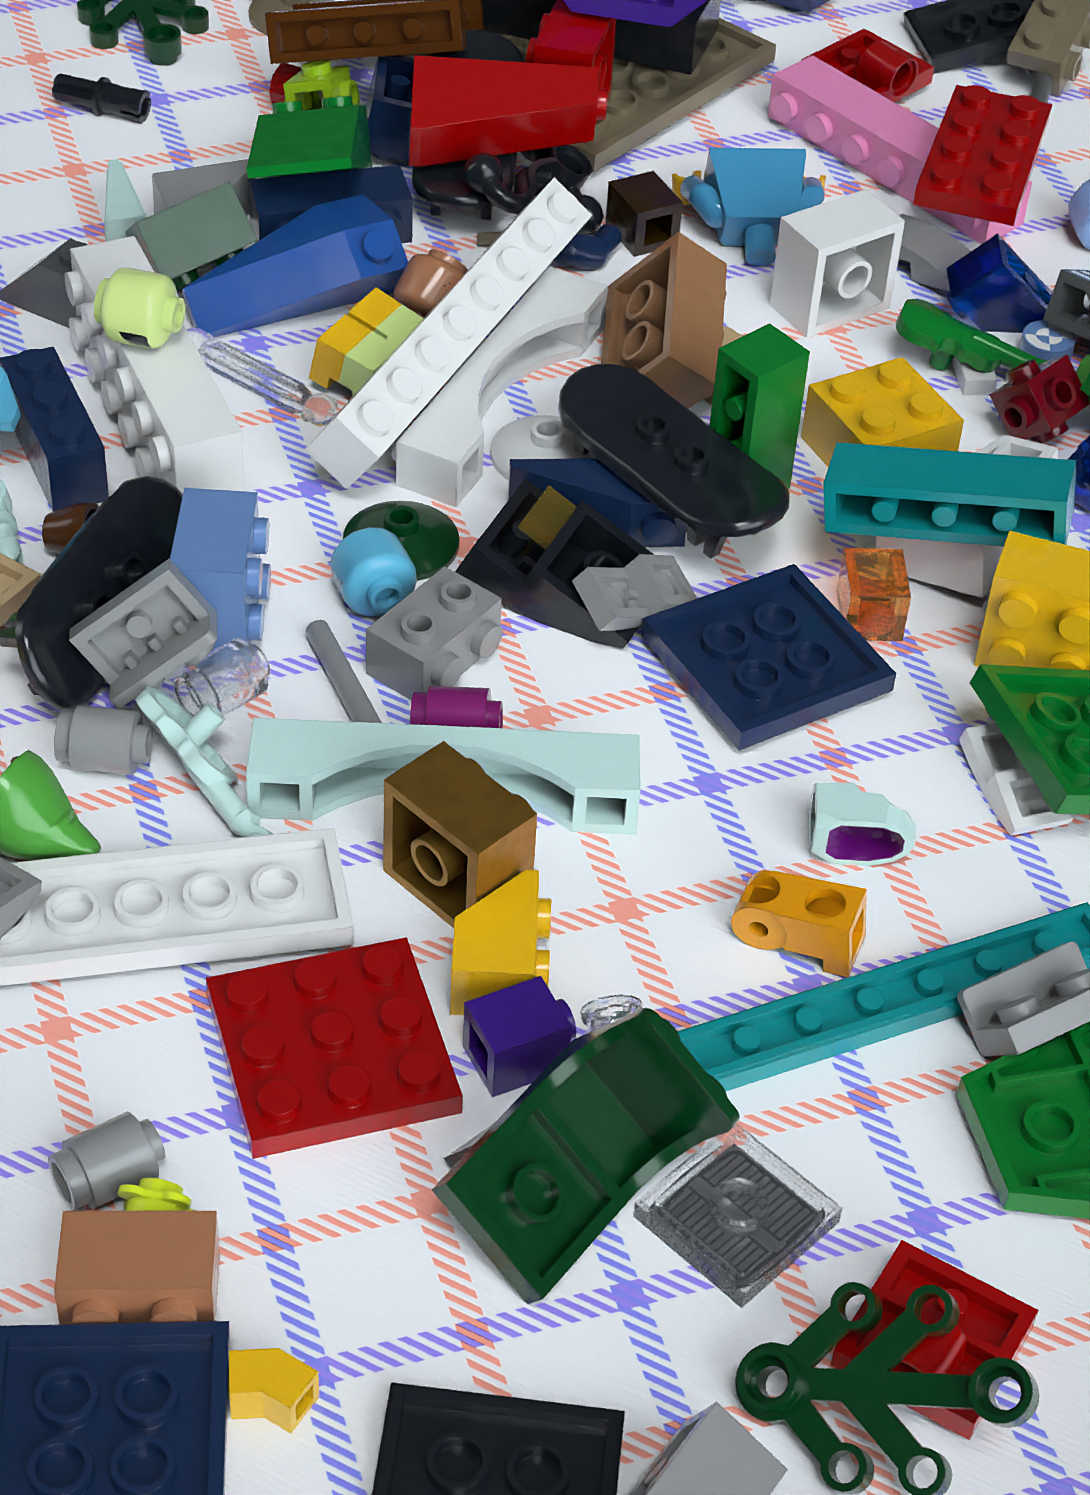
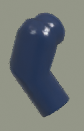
(588, 251)

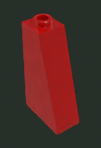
(499, 107)

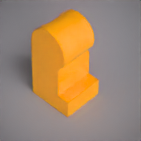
(803, 918)

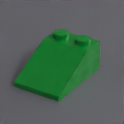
(310, 140)

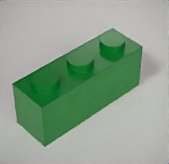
(761, 397)

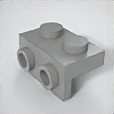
(147, 632)

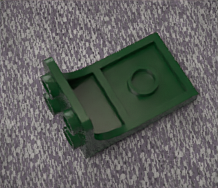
(582, 1147)

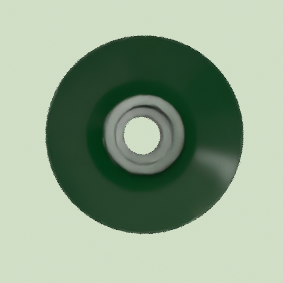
(422, 529)

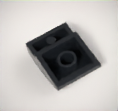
(540, 579)

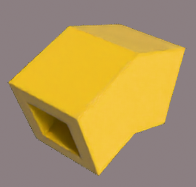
(271, 1386)

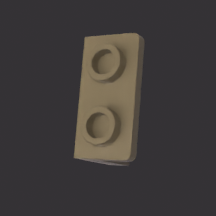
(1053, 40)

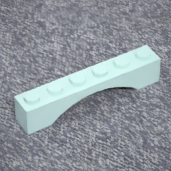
(319, 765)

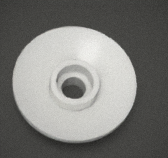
(532, 439)

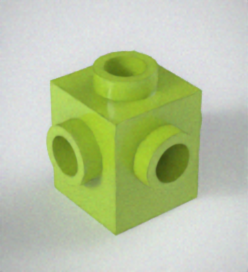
(320, 81)

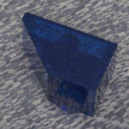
(996, 288)

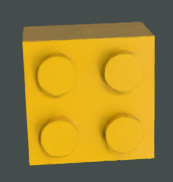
(879, 407)
(1038, 606)

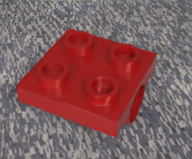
(877, 64)
(987, 1328)

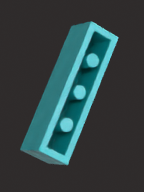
(947, 494)

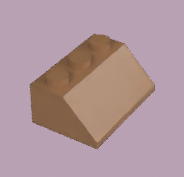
(669, 319)

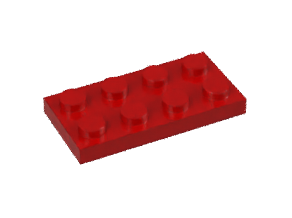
(983, 154)

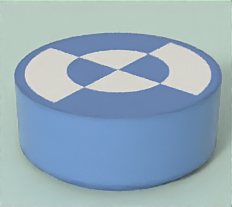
(1047, 340)

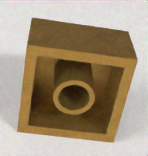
(453, 831)

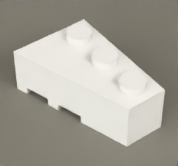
(962, 566)

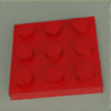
(332, 1047)

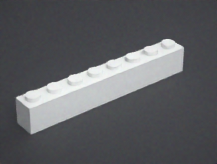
(447, 335)

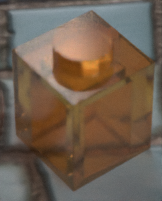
(874, 592)

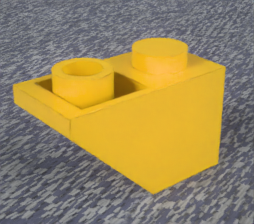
(499, 941)

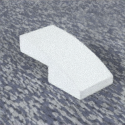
(1006, 782)

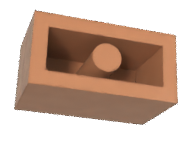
(137, 1267)

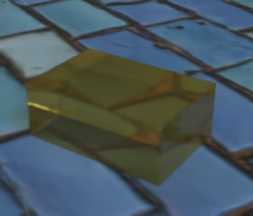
(547, 517)

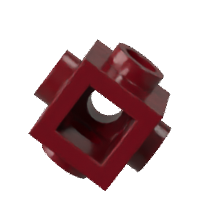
(1040, 399)

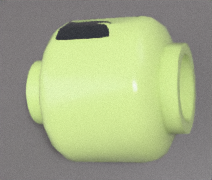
(138, 307)

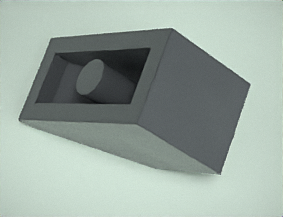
(43, 287)

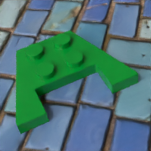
(1035, 1125)

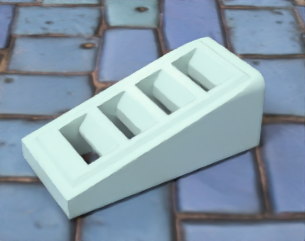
(121, 202)

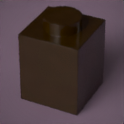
(643, 211)

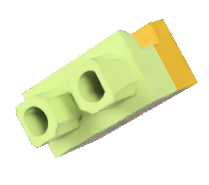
(361, 341)

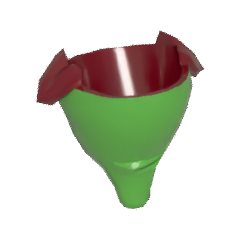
(37, 814)

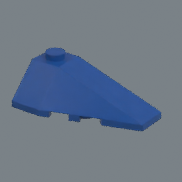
(304, 267)

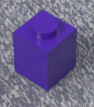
(516, 1034)

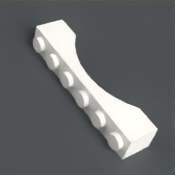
(445, 444)

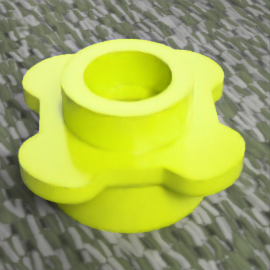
(154, 1195)

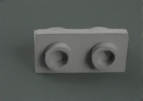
(1028, 1002)

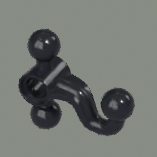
(569, 166)

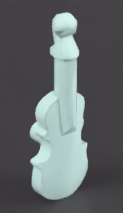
(201, 761)

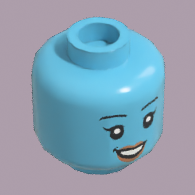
(372, 567)

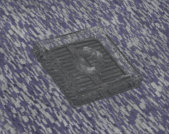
(737, 1213)

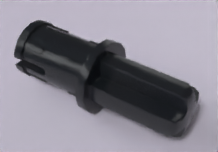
(103, 96)

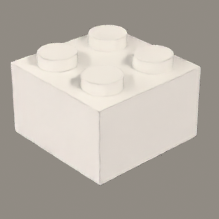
(836, 262)

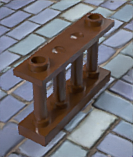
(370, 28)

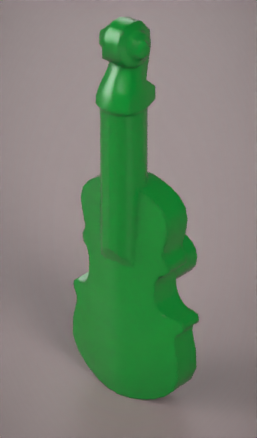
(948, 337)

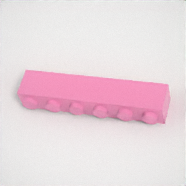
(866, 134)

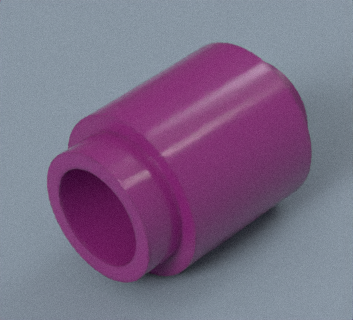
(456, 707)

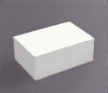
(974, 381)

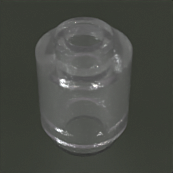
(224, 678)

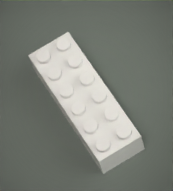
(161, 394)

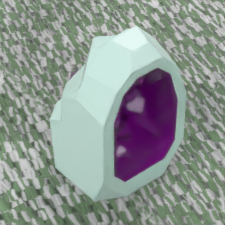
(857, 826)

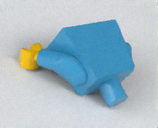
(748, 194)

